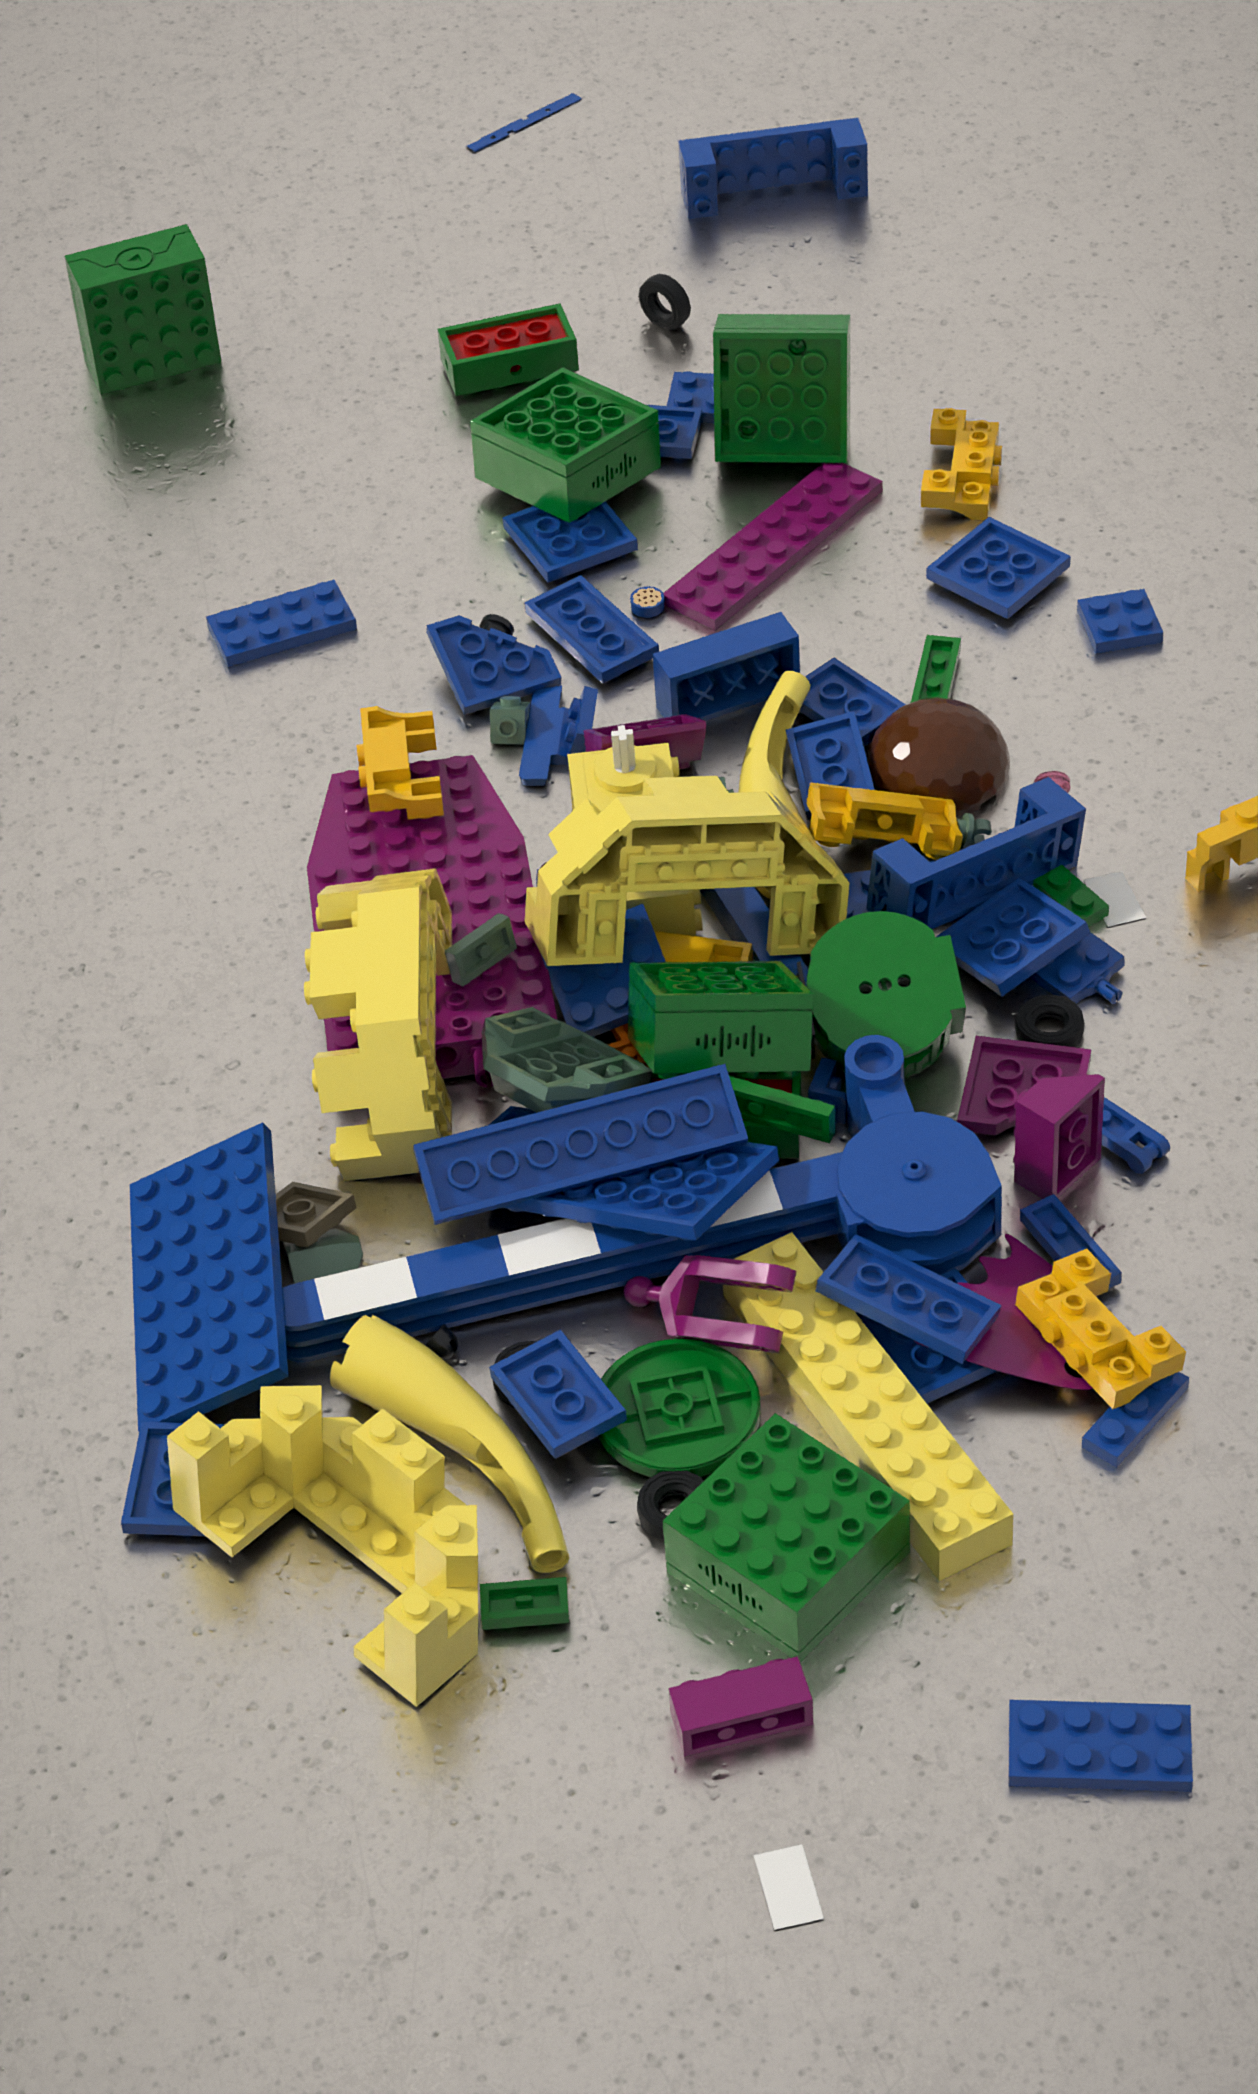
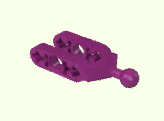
(680, 1291)

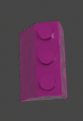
(682, 733)
(1058, 1132)

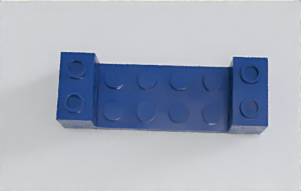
(773, 159)
(935, 893)

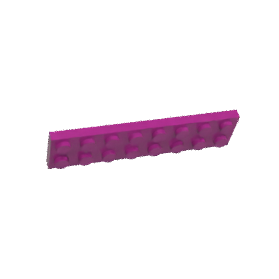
(772, 544)

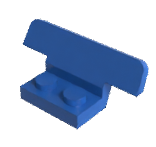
(554, 732)

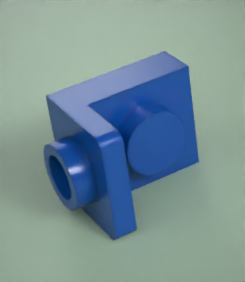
(827, 1088)

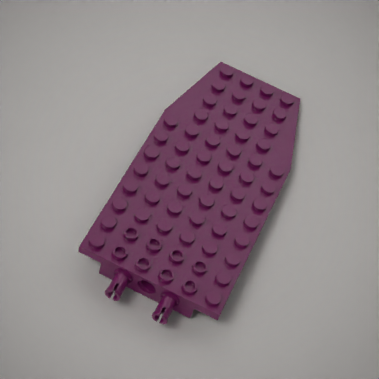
(482, 873)

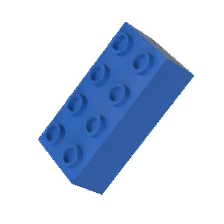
(725, 669)

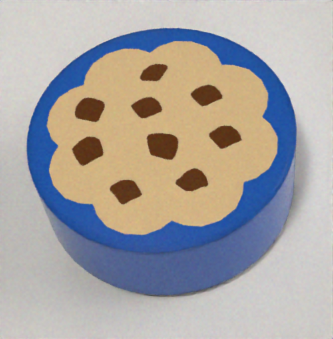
(647, 602)

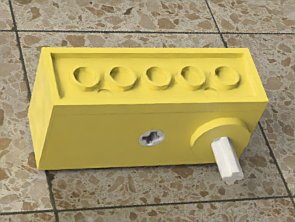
(620, 773)

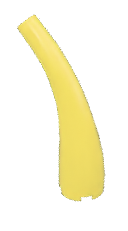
(766, 747)
(424, 1392)

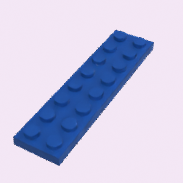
(579, 1144)

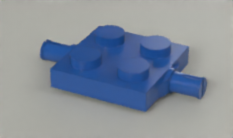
(1083, 971)

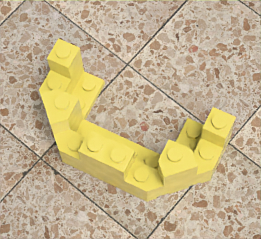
(679, 838)
(381, 969)
(366, 1488)

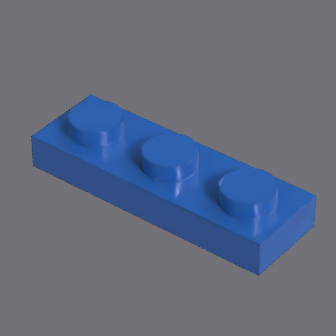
(1062, 1234)
(1124, 1427)

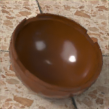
(940, 752)

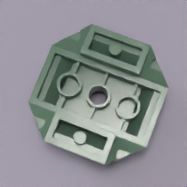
(552, 1063)

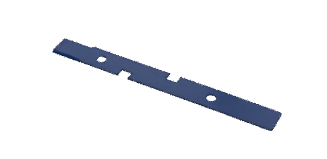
(520, 123)

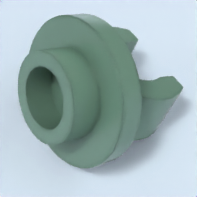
(972, 829)

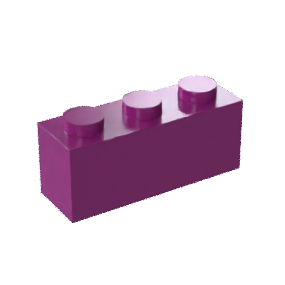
(741, 1706)

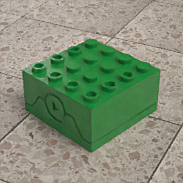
(143, 308)
(781, 388)
(566, 444)
(719, 1014)
(787, 1537)

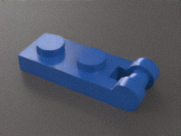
(1123, 1131)

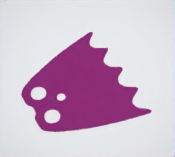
(1013, 1341)

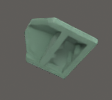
(330, 1254)

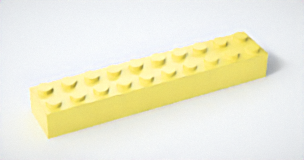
(876, 1414)

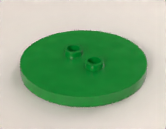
(682, 1405)

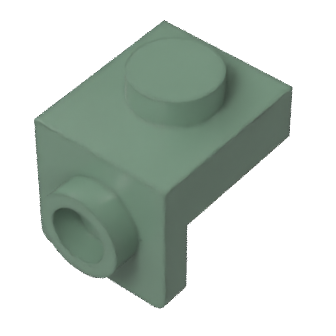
(509, 720)

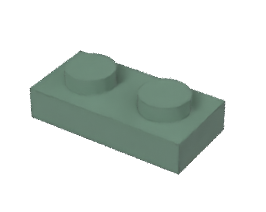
(480, 949)

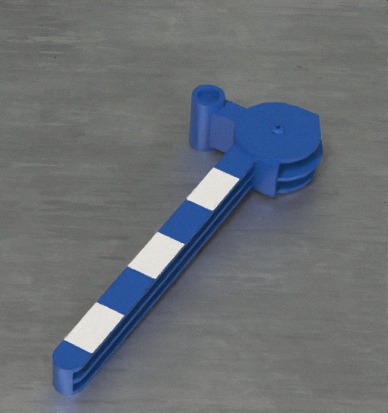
(900, 1182)

